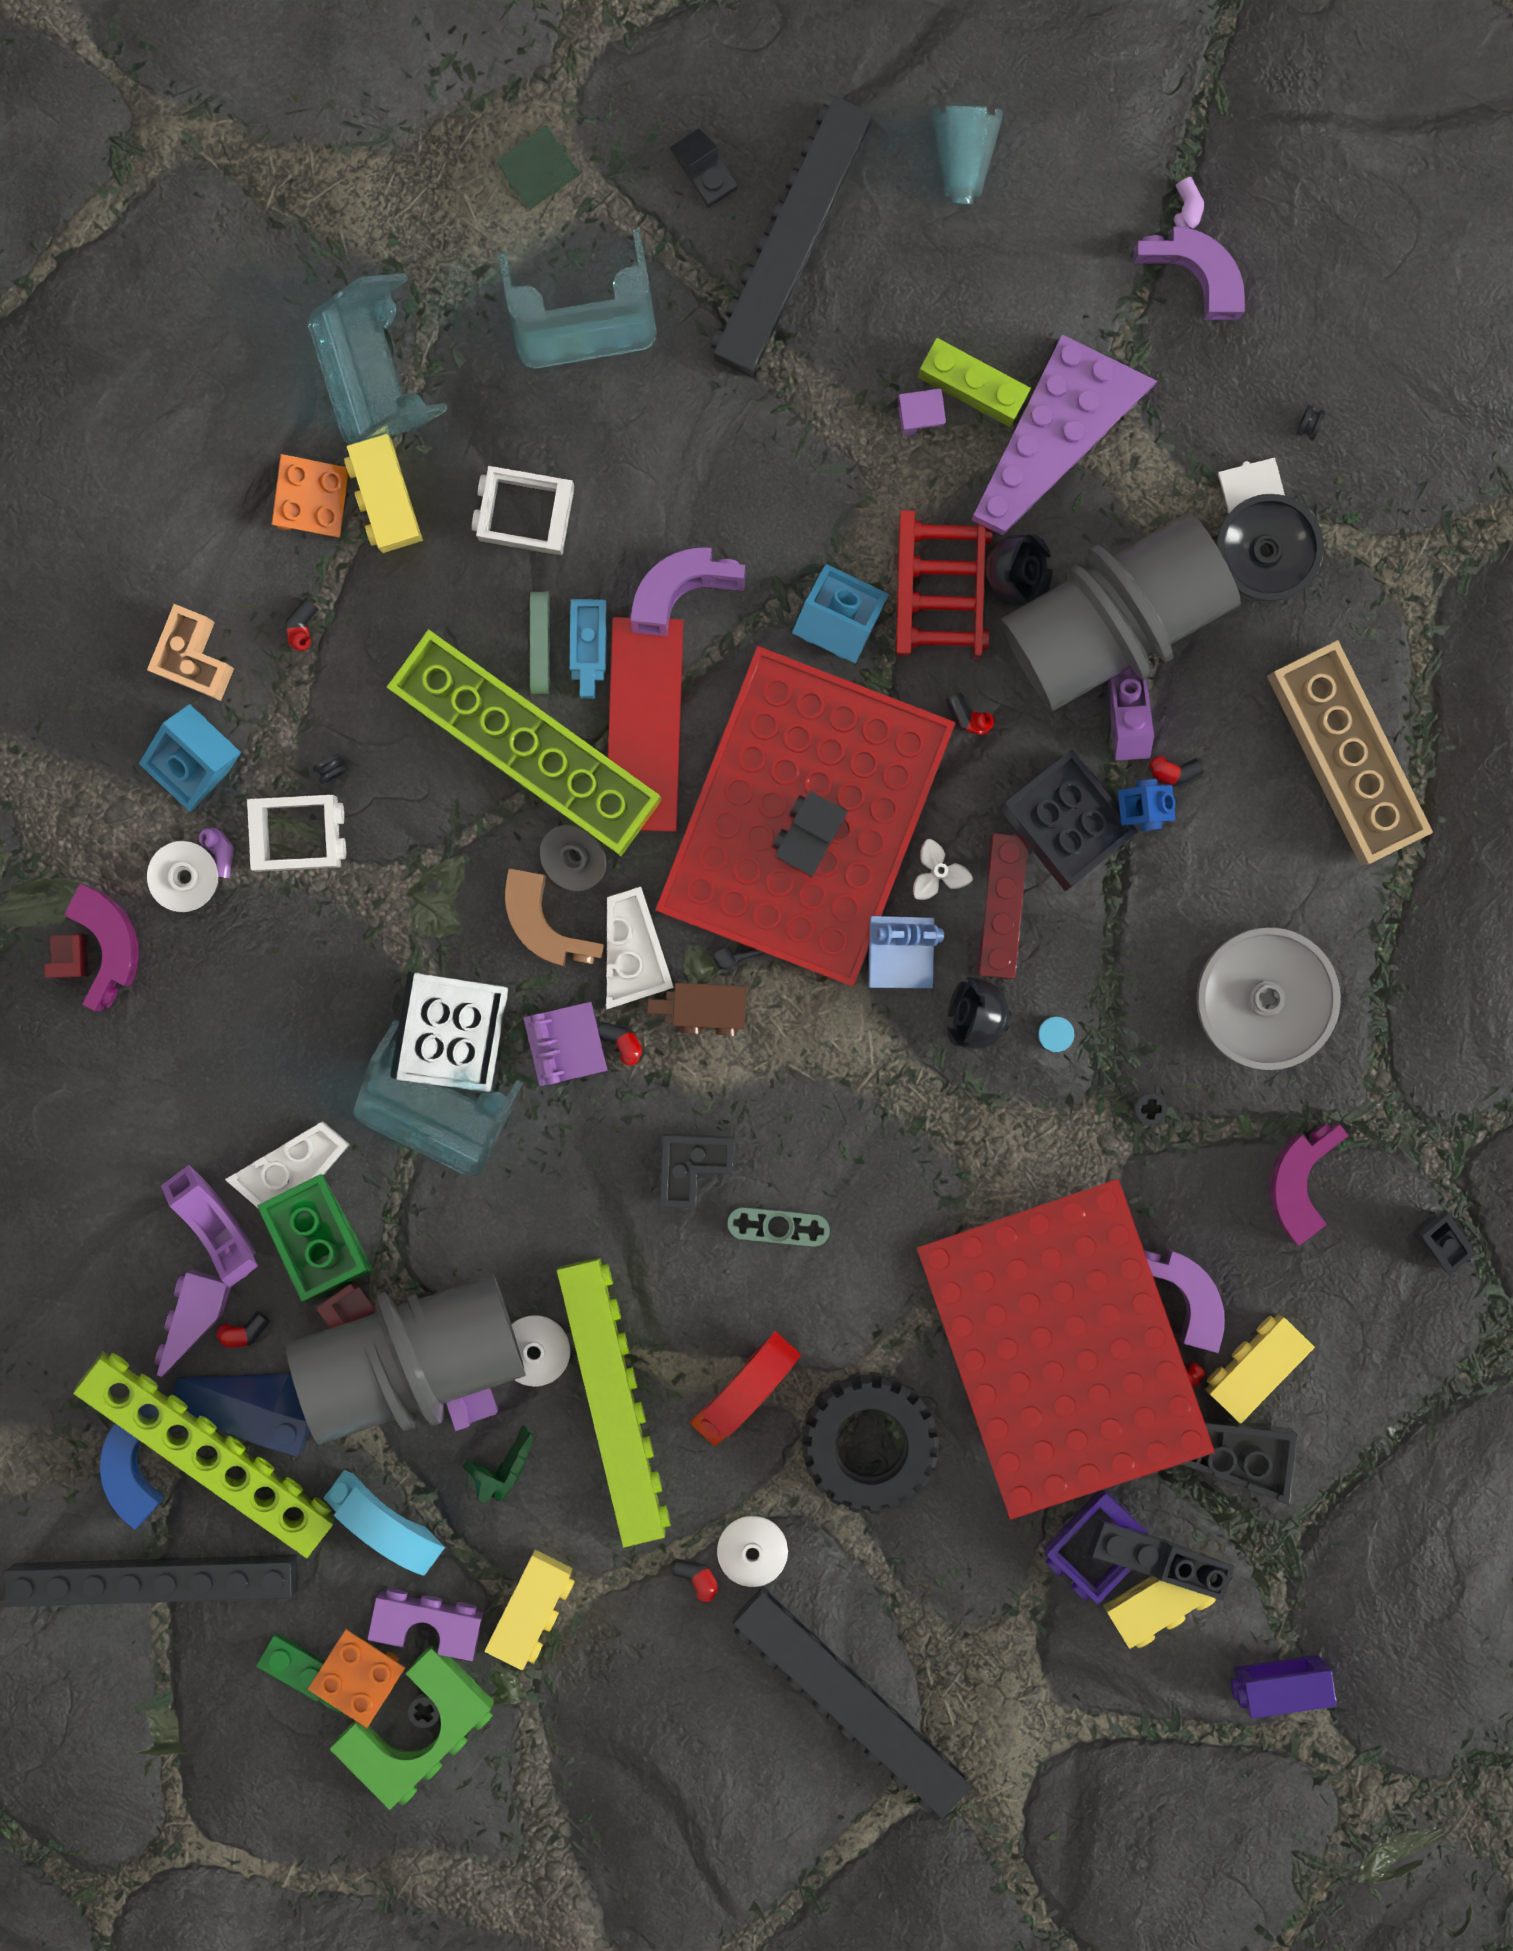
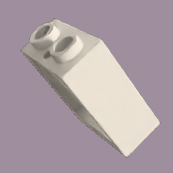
(560, 516)
(259, 833)

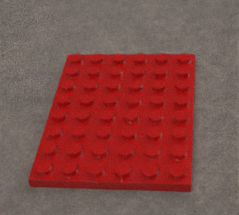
(789, 737)
(1065, 1349)

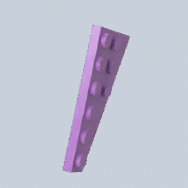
(1066, 416)

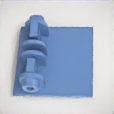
(902, 951)

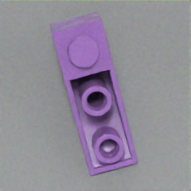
(1130, 716)
(198, 1308)

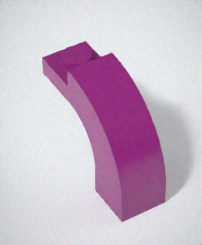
(116, 940)
(1289, 1181)

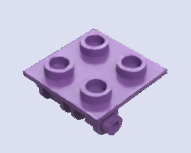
(565, 1044)

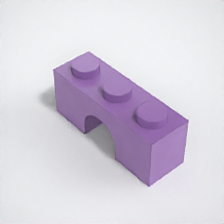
(457, 1625)

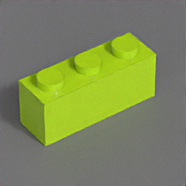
(973, 382)

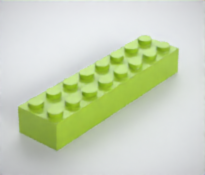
(524, 742)

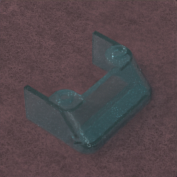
(583, 329)
(359, 362)
(430, 1115)

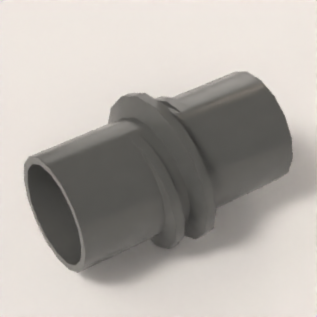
(1121, 611)
(405, 1360)

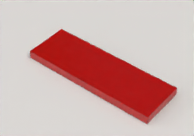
(648, 713)

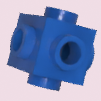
(1147, 805)

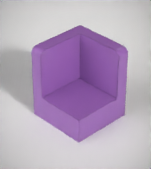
(921, 410)
(472, 1408)

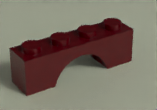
(1003, 906)

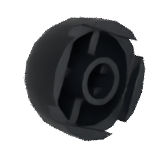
(1019, 569)
(979, 1014)

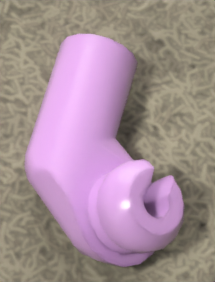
(1193, 204)

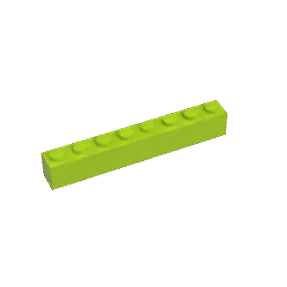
(612, 1402)

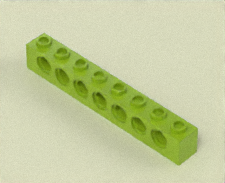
(299, 1534)

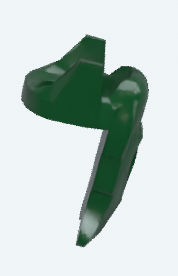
(499, 1483)

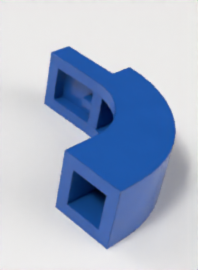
(121, 1477)

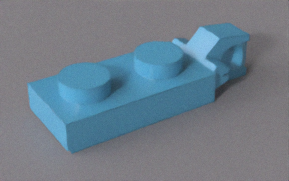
(588, 643)

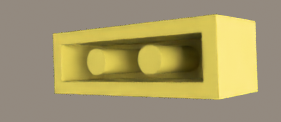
(382, 494)
(1258, 1367)
(1152, 1607)
(530, 1611)

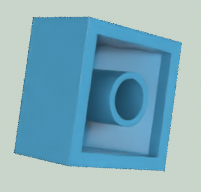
(840, 613)
(189, 757)

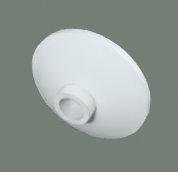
(165, 872)
(551, 1341)
(752, 1533)

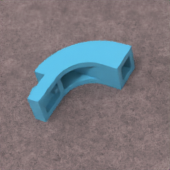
(381, 1527)

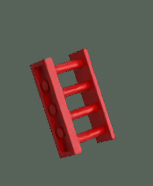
(910, 601)

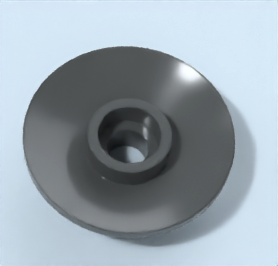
(564, 865)

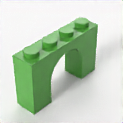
(395, 1772)

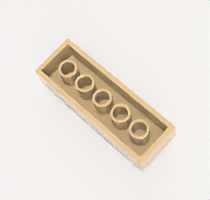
(1349, 753)

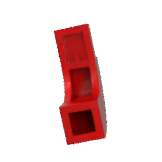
(746, 1389)

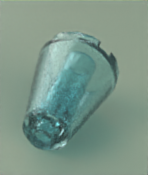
(965, 148)

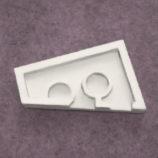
(633, 951)
(290, 1164)

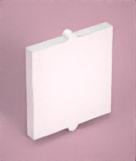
(1250, 481)

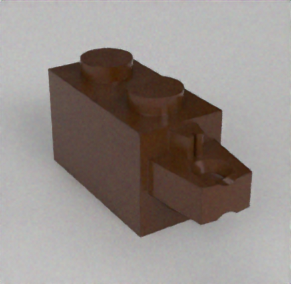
(703, 1006)

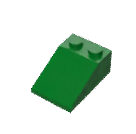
(314, 1239)

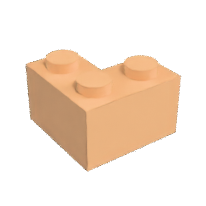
(181, 657)

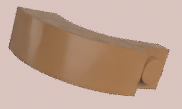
(525, 914)

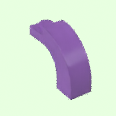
(1207, 261)
(675, 577)
(213, 1224)
(1204, 1308)

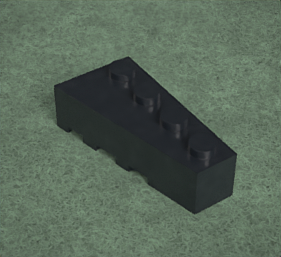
(1251, 1457)

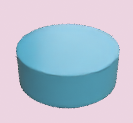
(1056, 1034)

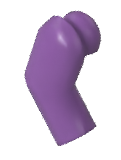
(220, 848)

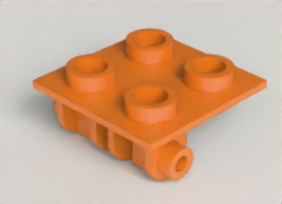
(309, 496)
(357, 1678)

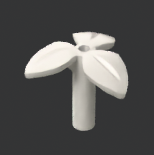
(932, 857)

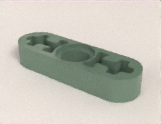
(539, 642)
(804, 1238)

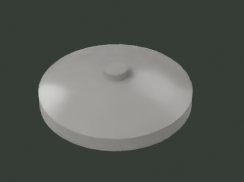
(1268, 998)

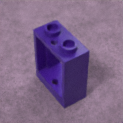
(1060, 1564)
(1284, 1686)

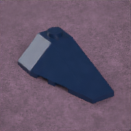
(249, 1407)

